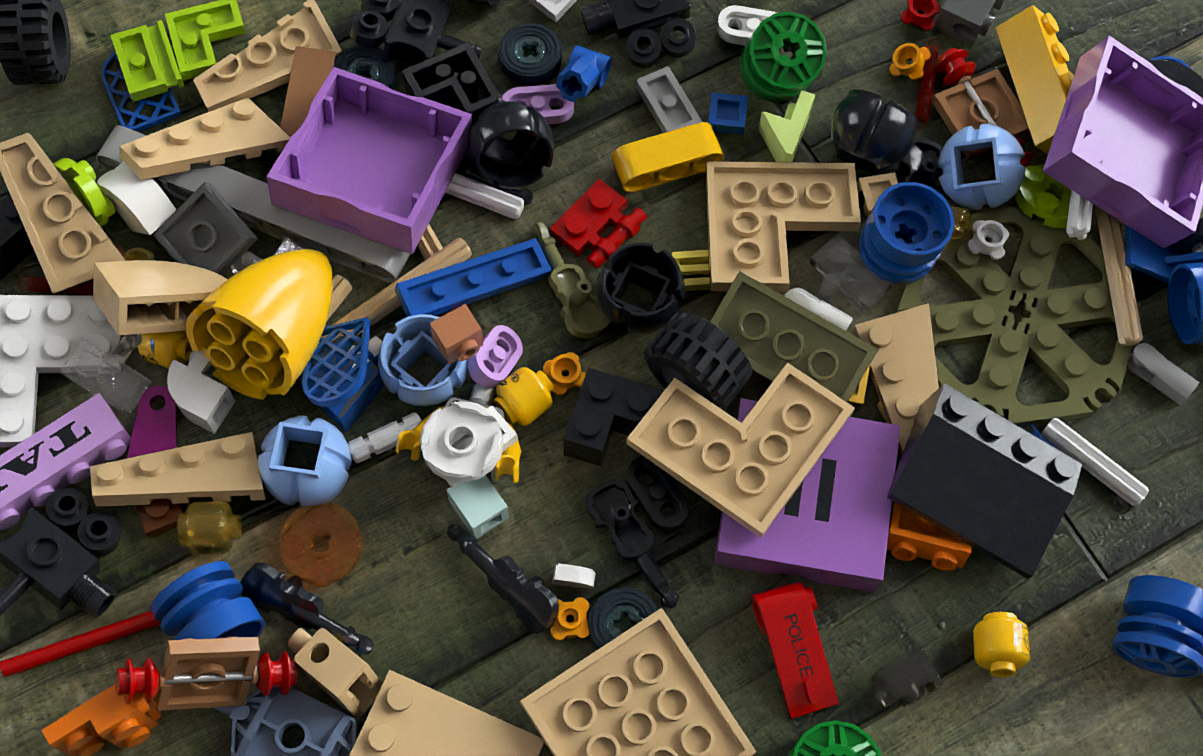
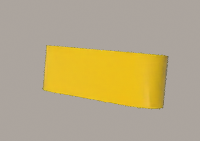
(666, 157)

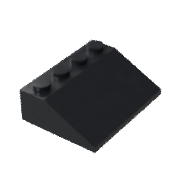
(984, 480)

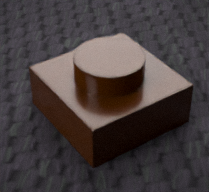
(159, 516)

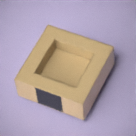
(872, 187)

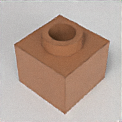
(457, 334)

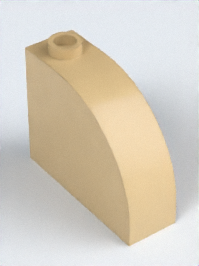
(150, 294)

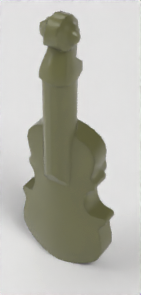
(580, 308)

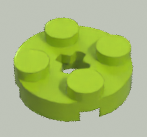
(81, 179)
(1038, 197)

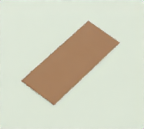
(306, 78)

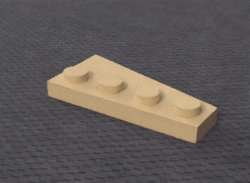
(266, 59)
(205, 139)
(54, 217)
(903, 365)
(203, 469)

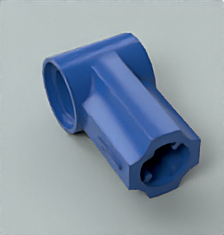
(583, 72)

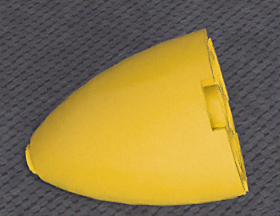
(265, 322)

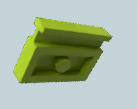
(147, 61)

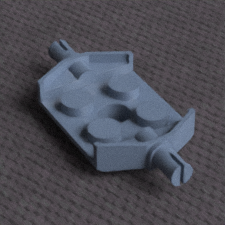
(263, 719)

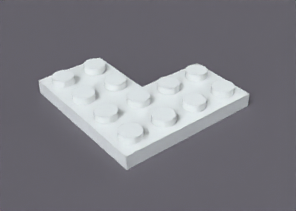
(36, 339)

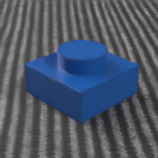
(727, 113)

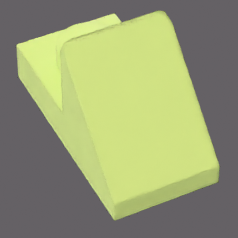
(785, 133)

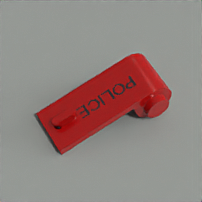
(796, 647)

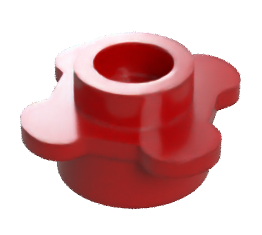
(924, 21)

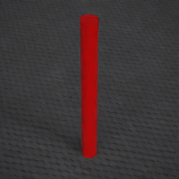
(78, 643)

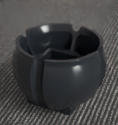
(872, 132)
(512, 162)
(647, 269)

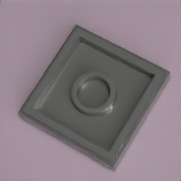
(205, 232)

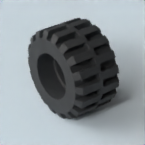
(34, 41)
(699, 358)

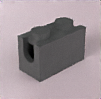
(967, 18)

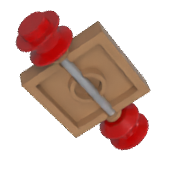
(978, 101)
(206, 674)

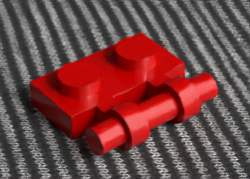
(590, 216)

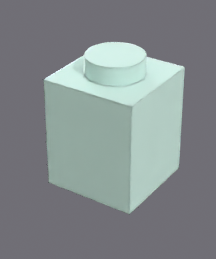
(478, 505)

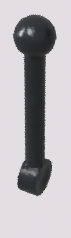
(525, 194)

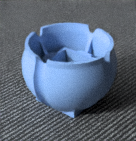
(1007, 164)
(402, 349)
(302, 485)

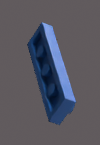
(473, 279)

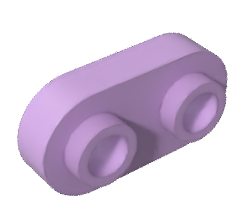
(542, 99)
(496, 357)

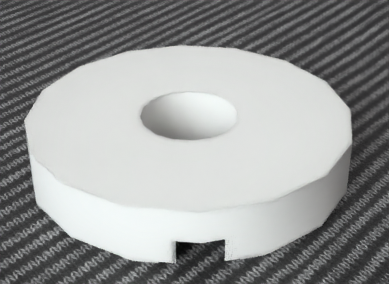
(467, 463)

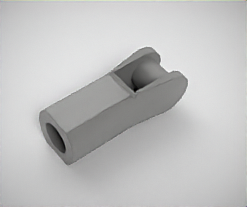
(1161, 373)

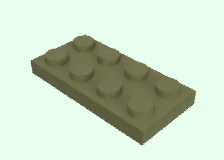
(782, 332)

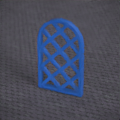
(148, 122)
(361, 364)

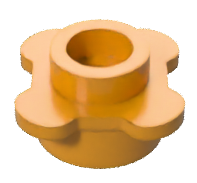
(904, 54)
(564, 362)
(579, 627)

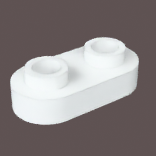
(742, 17)

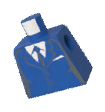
(348, 412)

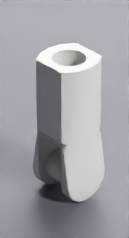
(819, 307)

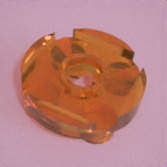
(327, 566)

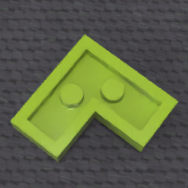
(196, 28)

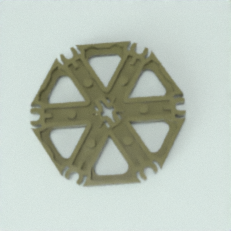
(1044, 323)

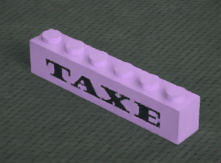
(58, 457)

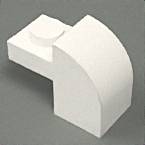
(136, 200)
(197, 392)

